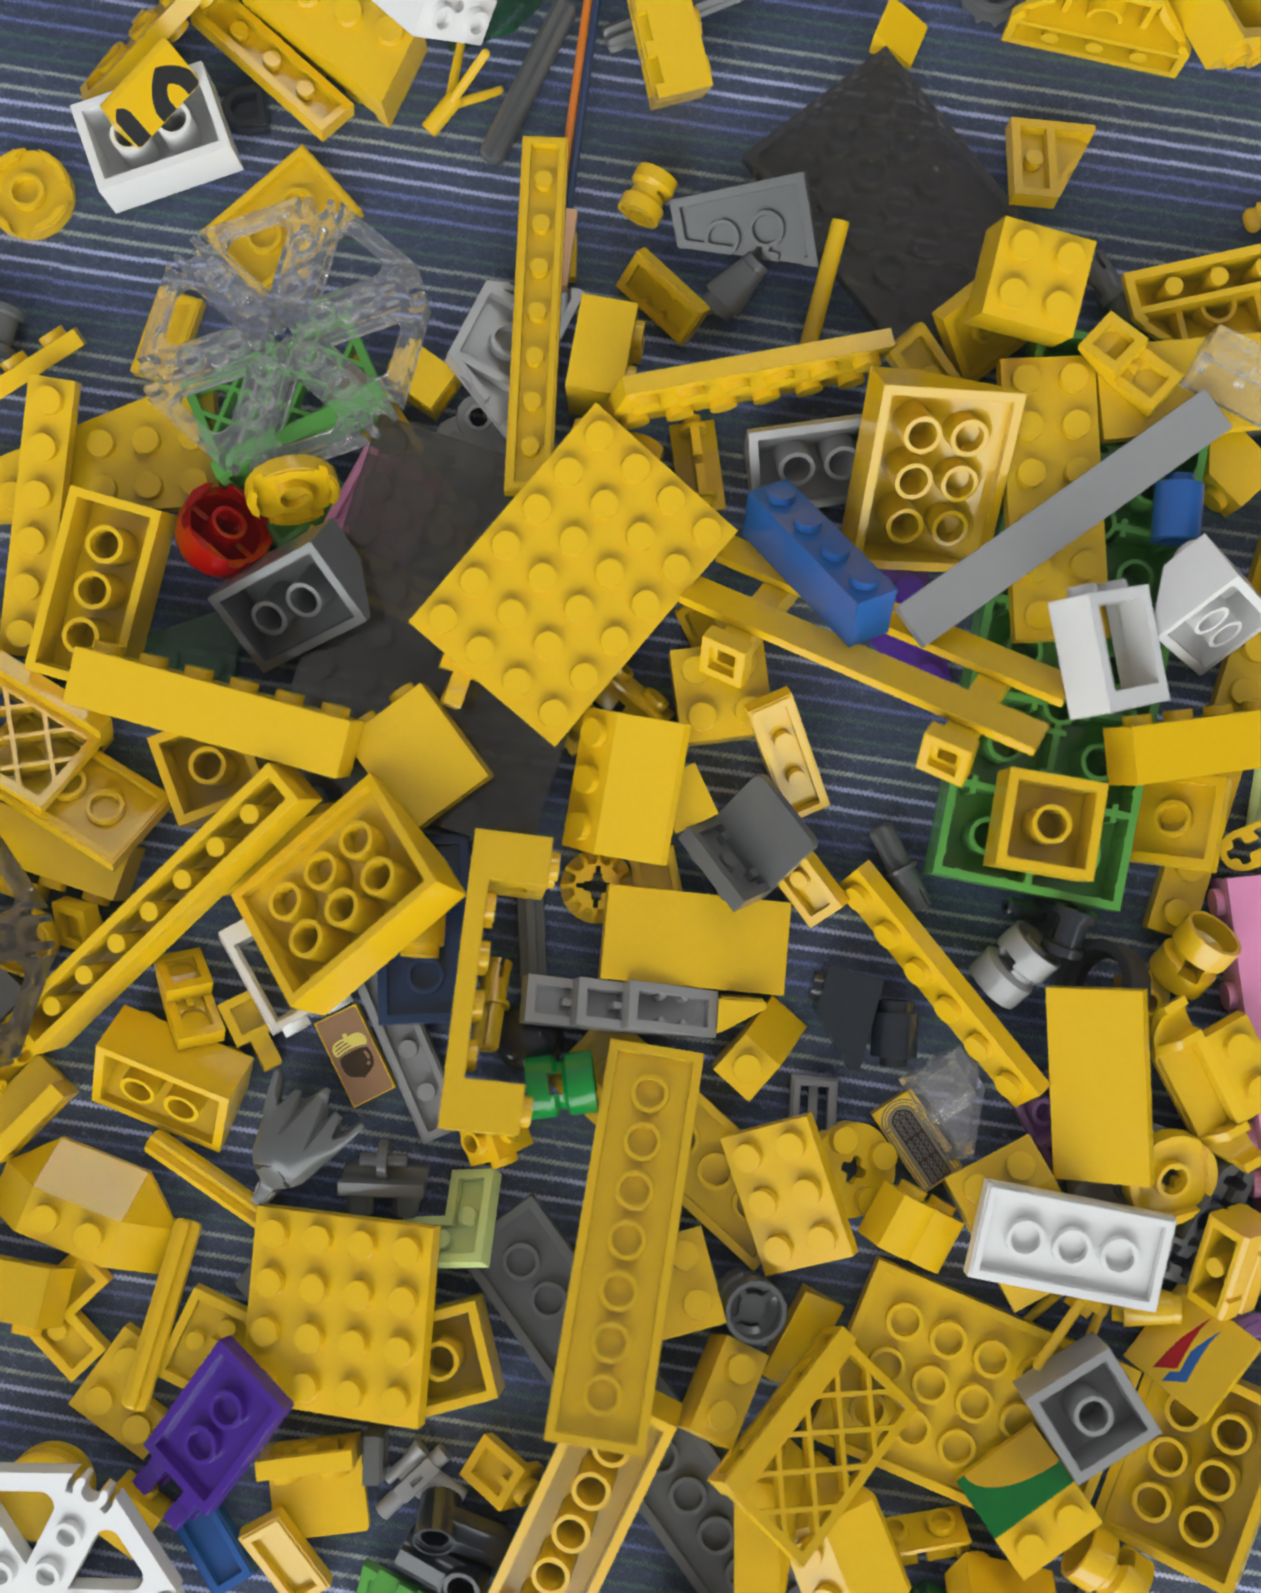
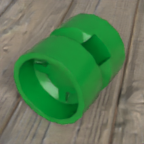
(577, 1080)

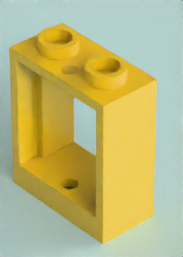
(1222, 31)

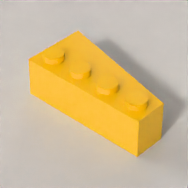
(351, 45)

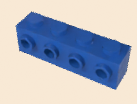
(819, 562)

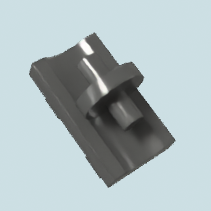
(383, 1176)

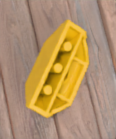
(1113, 32)
(1197, 295)
(87, 1205)
(858, 1549)

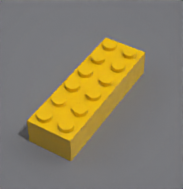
(583, 1512)

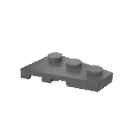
(760, 217)

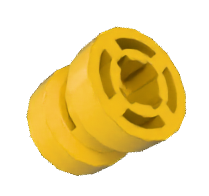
(647, 196)

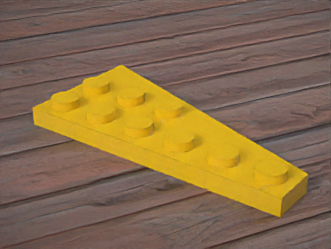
(165, 21)

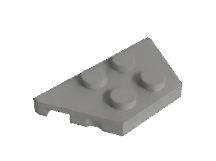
(484, 343)

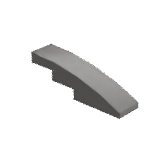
(619, 1006)

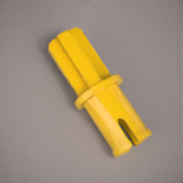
(495, 1003)

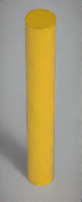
(824, 280)

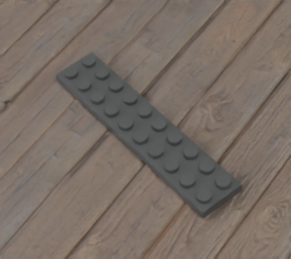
(530, 1292)

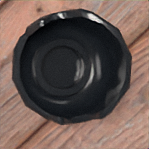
(527, 1040)

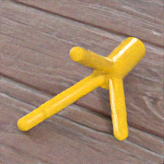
(452, 100)

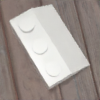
(1205, 606)

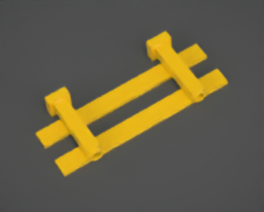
(946, 748)

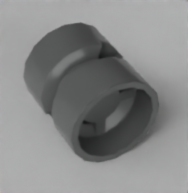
(751, 1305)

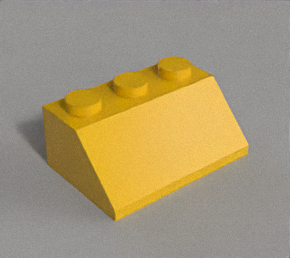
(626, 786)
(180, 1091)

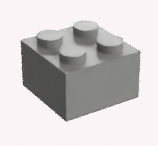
(1087, 1407)

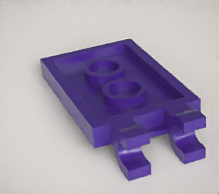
(213, 1431)

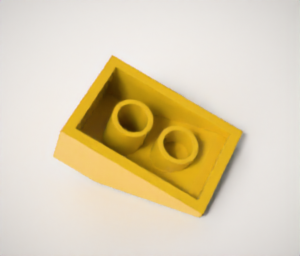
(1014, 1163)

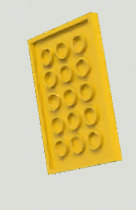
(573, 575)
(953, 1363)

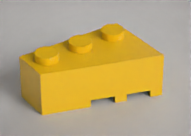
(670, 51)

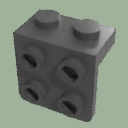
(750, 843)

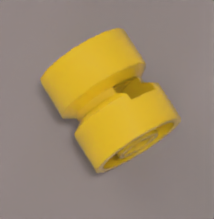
(1195, 955)
(1105, 1566)

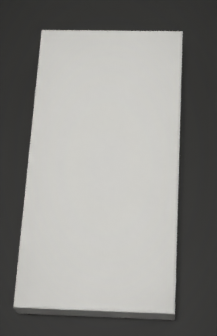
(1069, 1245)

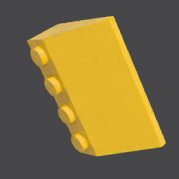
(929, 468)
(345, 897)
(1192, 1488)

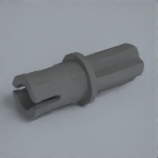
(900, 868)

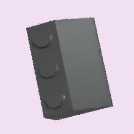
(295, 596)

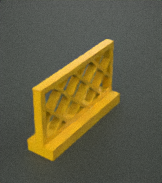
(44, 698)
(777, 1422)

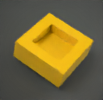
(75, 920)

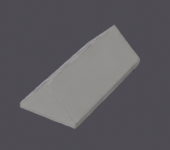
(810, 454)

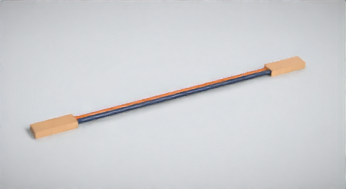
(576, 119)

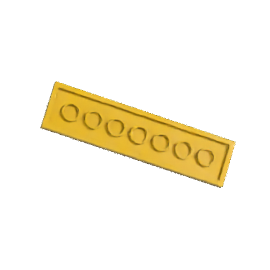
(625, 1250)

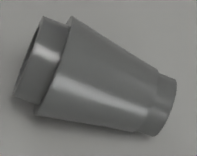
(734, 286)

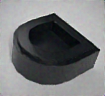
(247, 110)

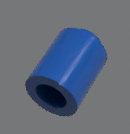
(1177, 510)

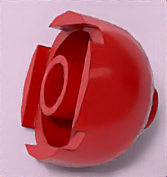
(220, 532)

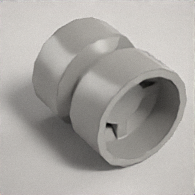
(1011, 968)

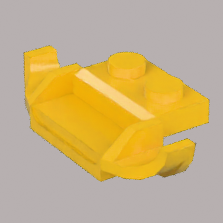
(1211, 1078)

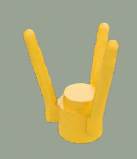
(1078, 1306)

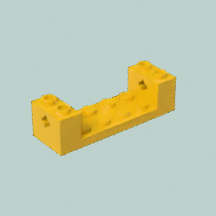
(507, 867)

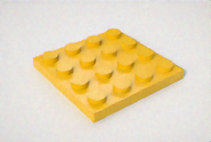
(344, 1311)

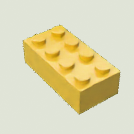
(100, 579)

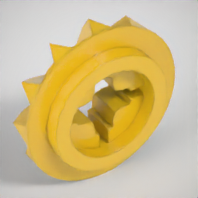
(582, 869)

